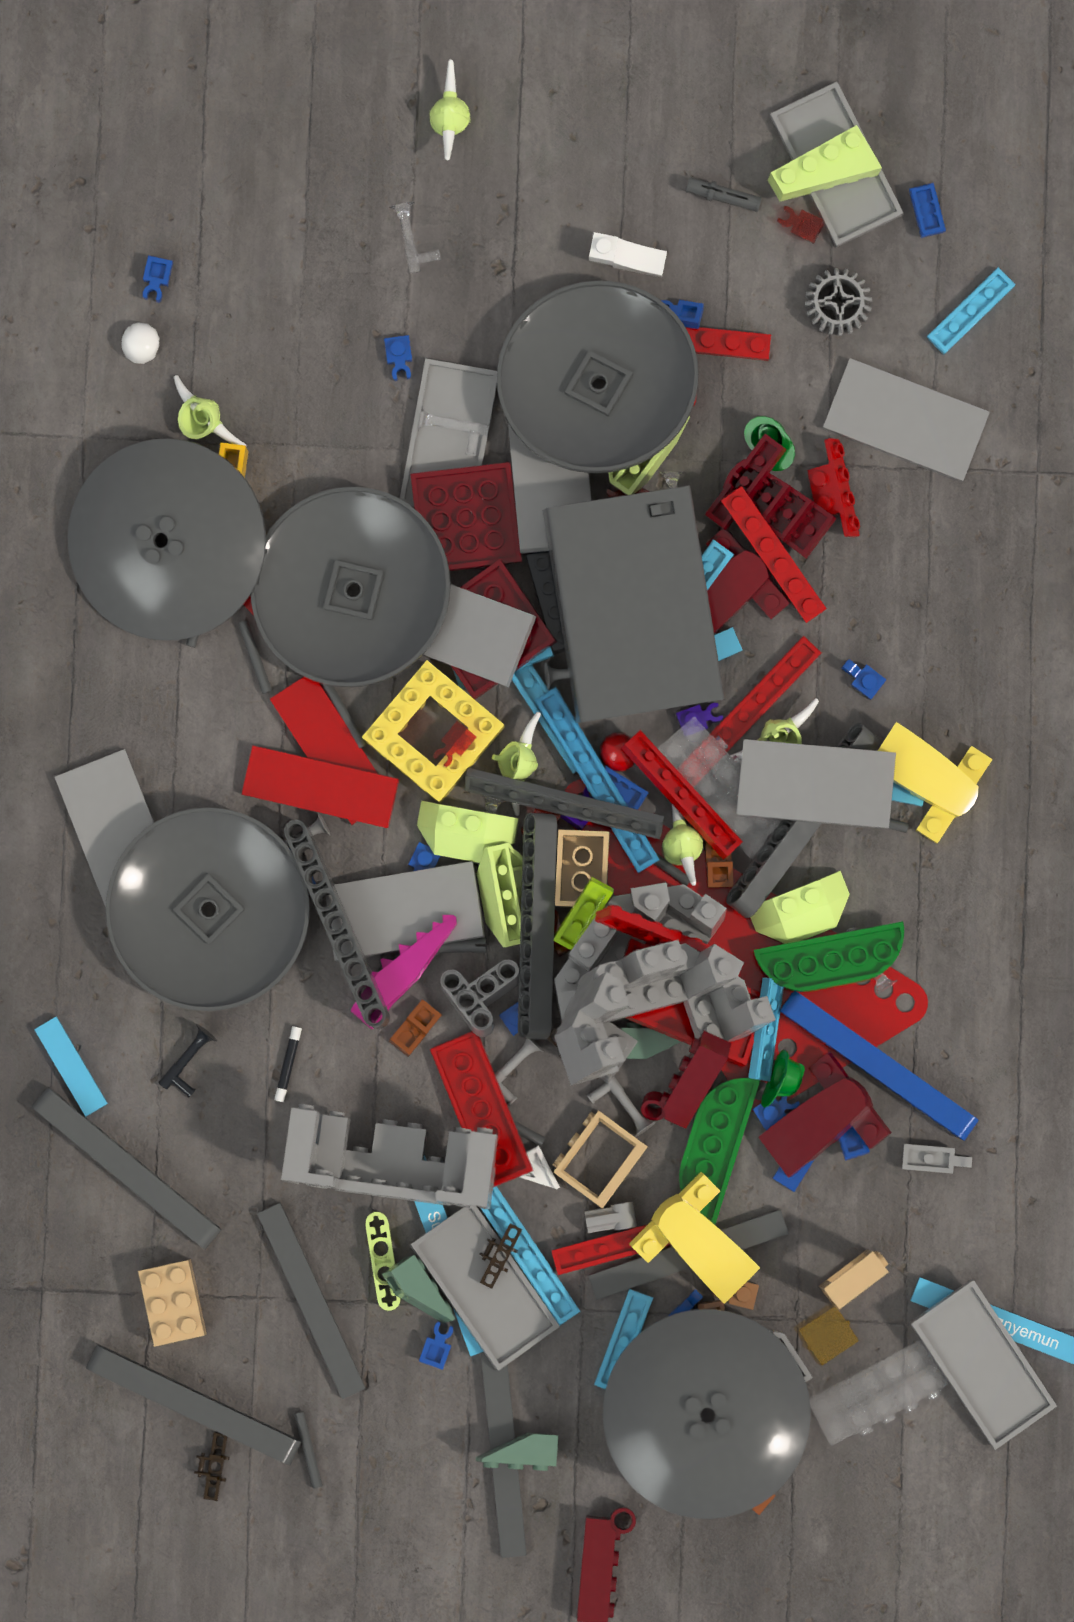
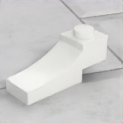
(627, 255)

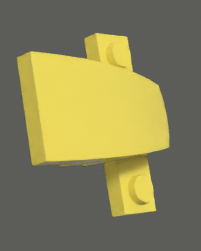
(935, 778)
(697, 1240)

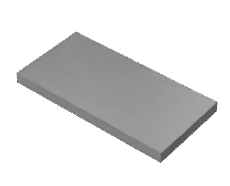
(847, 207)
(455, 394)
(906, 420)
(538, 487)
(482, 636)
(816, 784)
(105, 811)
(397, 906)
(501, 1318)
(983, 1364)

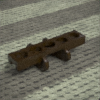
(493, 1260)
(213, 1458)

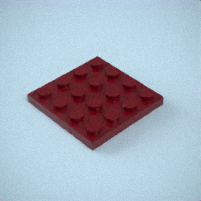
(470, 513)
(499, 585)

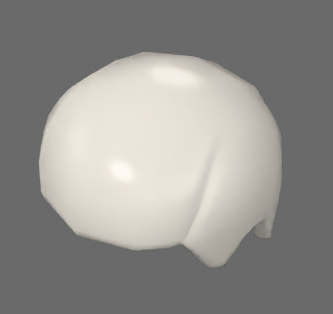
(140, 343)

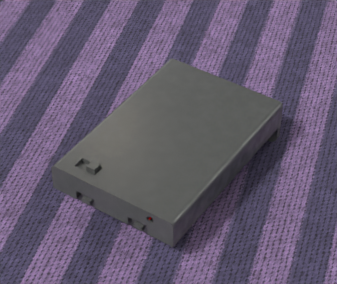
(633, 604)

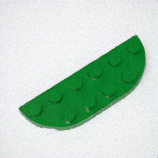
(832, 958)
(717, 1137)

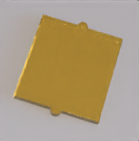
(828, 1335)

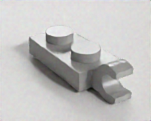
(932, 1159)

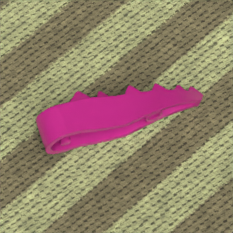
(407, 968)

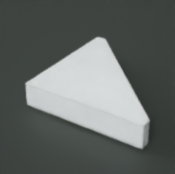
(542, 1173)

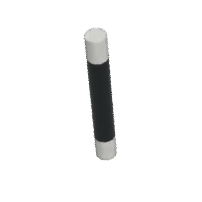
(288, 1064)

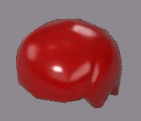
(612, 754)

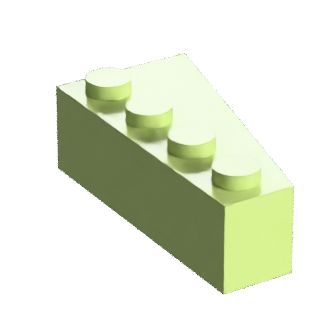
(830, 164)

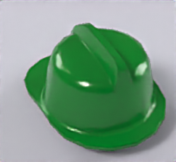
(765, 425)
(784, 1080)

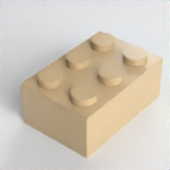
(578, 859)
(172, 1302)

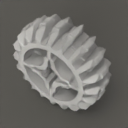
(849, 301)

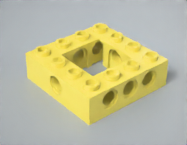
(384, 736)

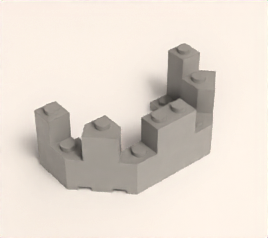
(672, 906)
(650, 981)
(397, 1164)

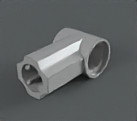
(616, 1217)

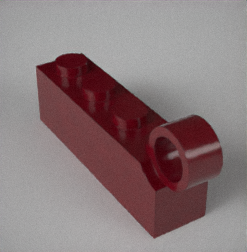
(692, 1082)
(597, 1566)

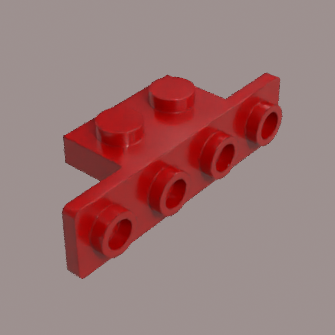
(832, 489)

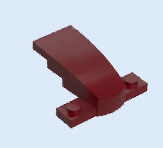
(786, 510)
(741, 581)
(824, 1119)

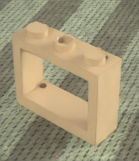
(576, 1143)
(854, 1278)

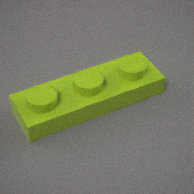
(591, 900)

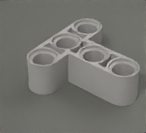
(481, 999)

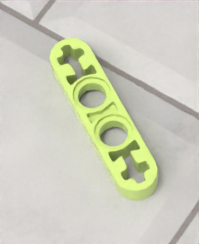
(380, 1261)

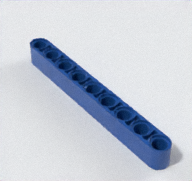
(879, 1065)

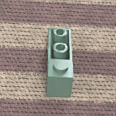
(649, 1041)
(414, 1286)
(526, 1449)

